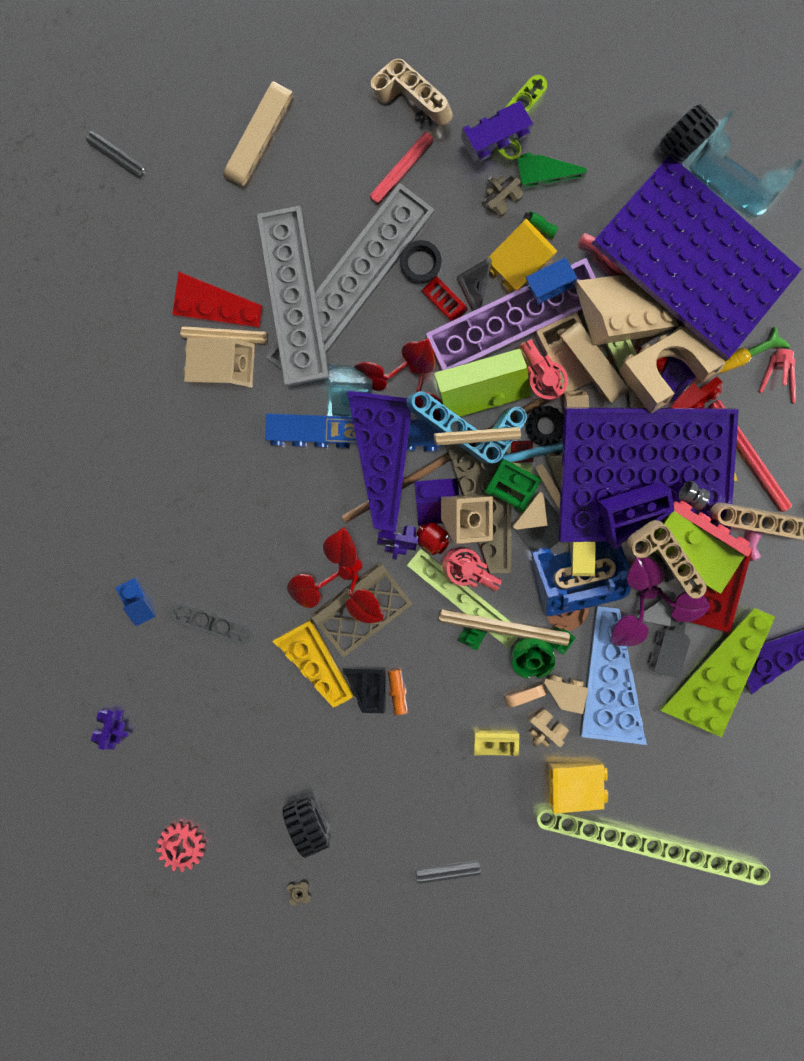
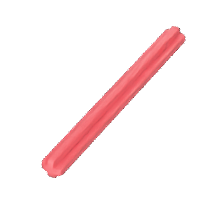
(759, 467)

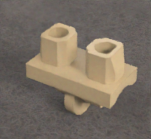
(556, 735)

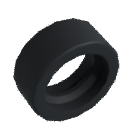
(415, 245)

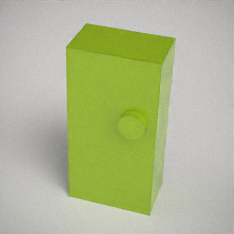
(484, 383)
(709, 555)

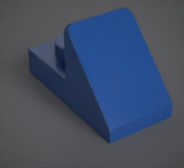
(135, 602)

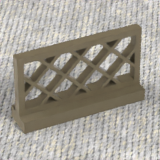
(338, 603)

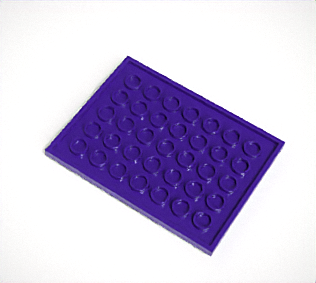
(697, 257)
(631, 448)

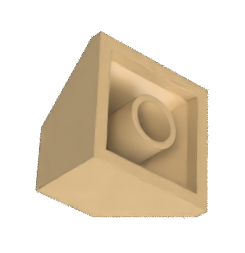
(468, 518)

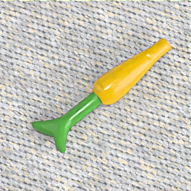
(743, 355)

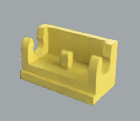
(496, 743)

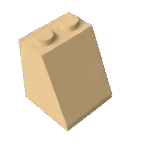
(219, 362)

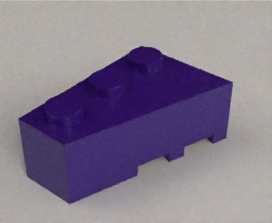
(497, 131)
(634, 509)

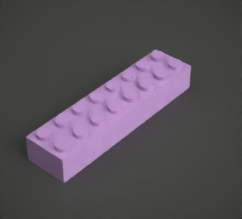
(502, 323)

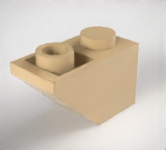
(567, 695)

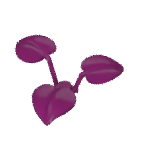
(645, 576)

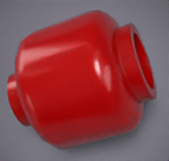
(433, 538)

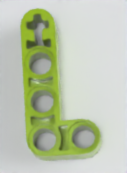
(524, 94)

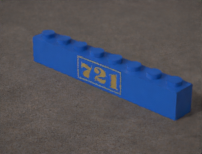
(335, 430)

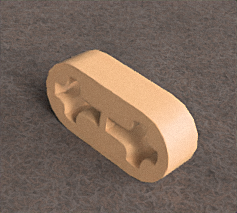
(525, 695)

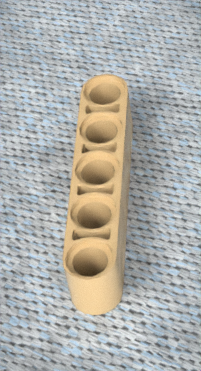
(257, 134)
(754, 520)

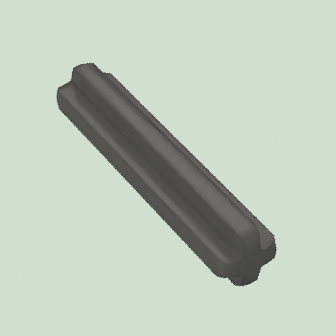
(115, 154)
(448, 873)

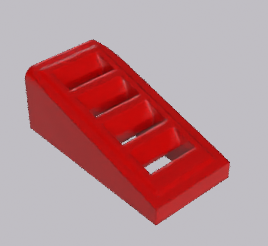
(458, 312)

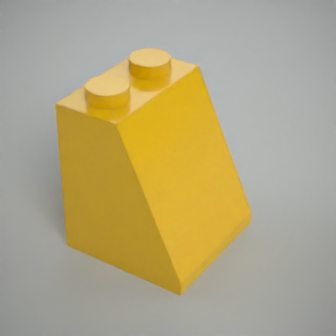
(520, 256)
(577, 786)

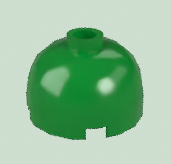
(532, 658)

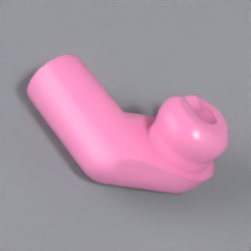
(753, 537)

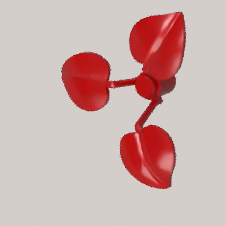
(420, 359)
(338, 549)

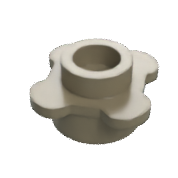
(294, 898)

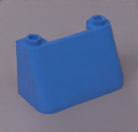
(564, 601)

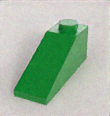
(541, 170)

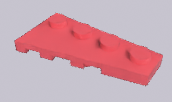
(719, 532)

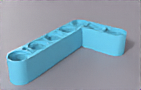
(448, 417)

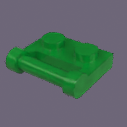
(515, 478)

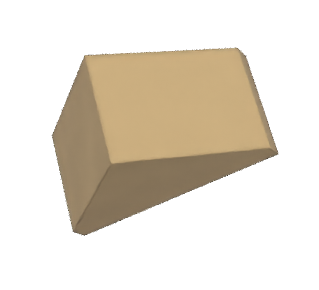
(533, 515)

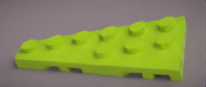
(717, 684)

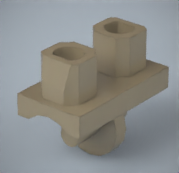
(502, 189)

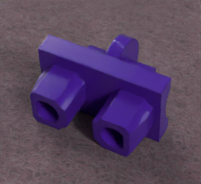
(398, 543)
(112, 730)

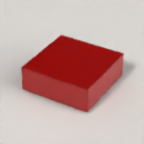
(517, 446)

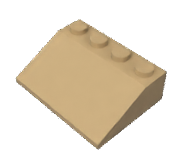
(621, 310)

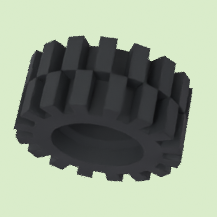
(532, 425)

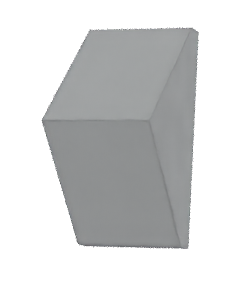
(659, 611)

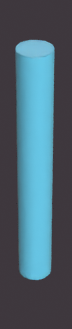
(526, 454)

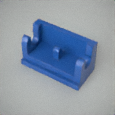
(551, 281)

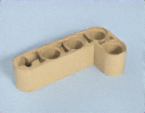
(401, 77)
(594, 363)
(672, 560)

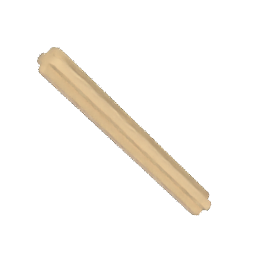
(504, 627)

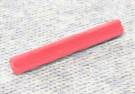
(401, 167)

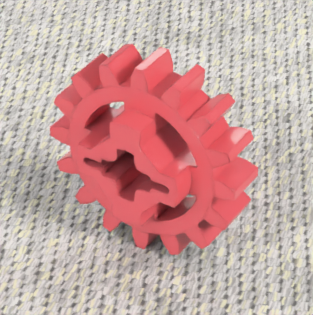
(172, 846)

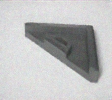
(474, 282)

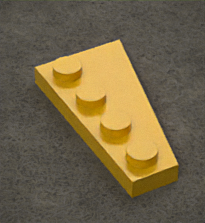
(311, 656)

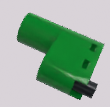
(540, 224)

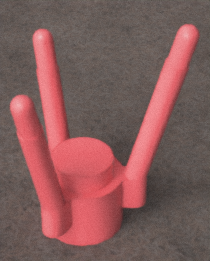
(785, 360)

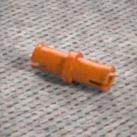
(397, 692)

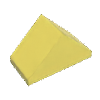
(582, 558)

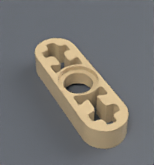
(570, 583)

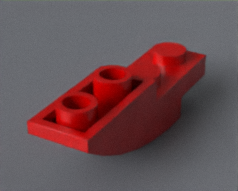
(696, 397)

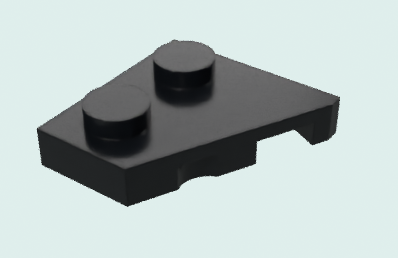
(368, 688)

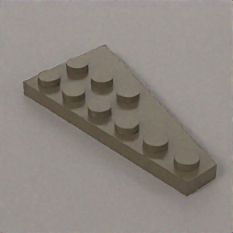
(472, 480)

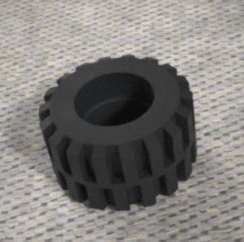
(689, 133)
(306, 827)

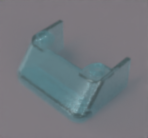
(734, 181)

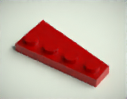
(207, 302)

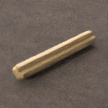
(249, 336)
(477, 436)

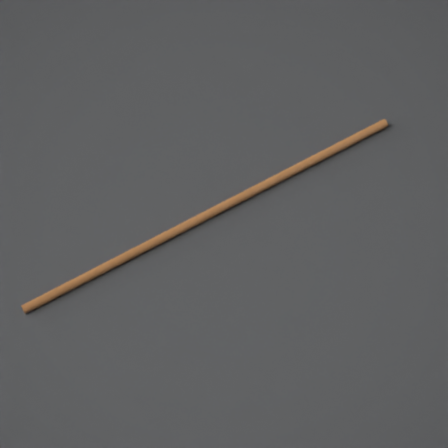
(446, 458)

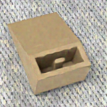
(552, 345)

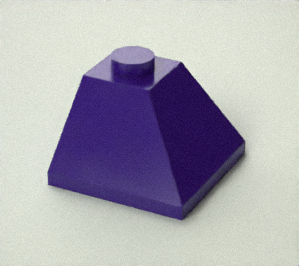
(428, 498)

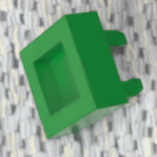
(472, 637)
(561, 648)

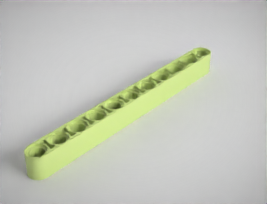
(660, 852)

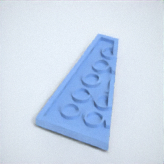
(611, 699)

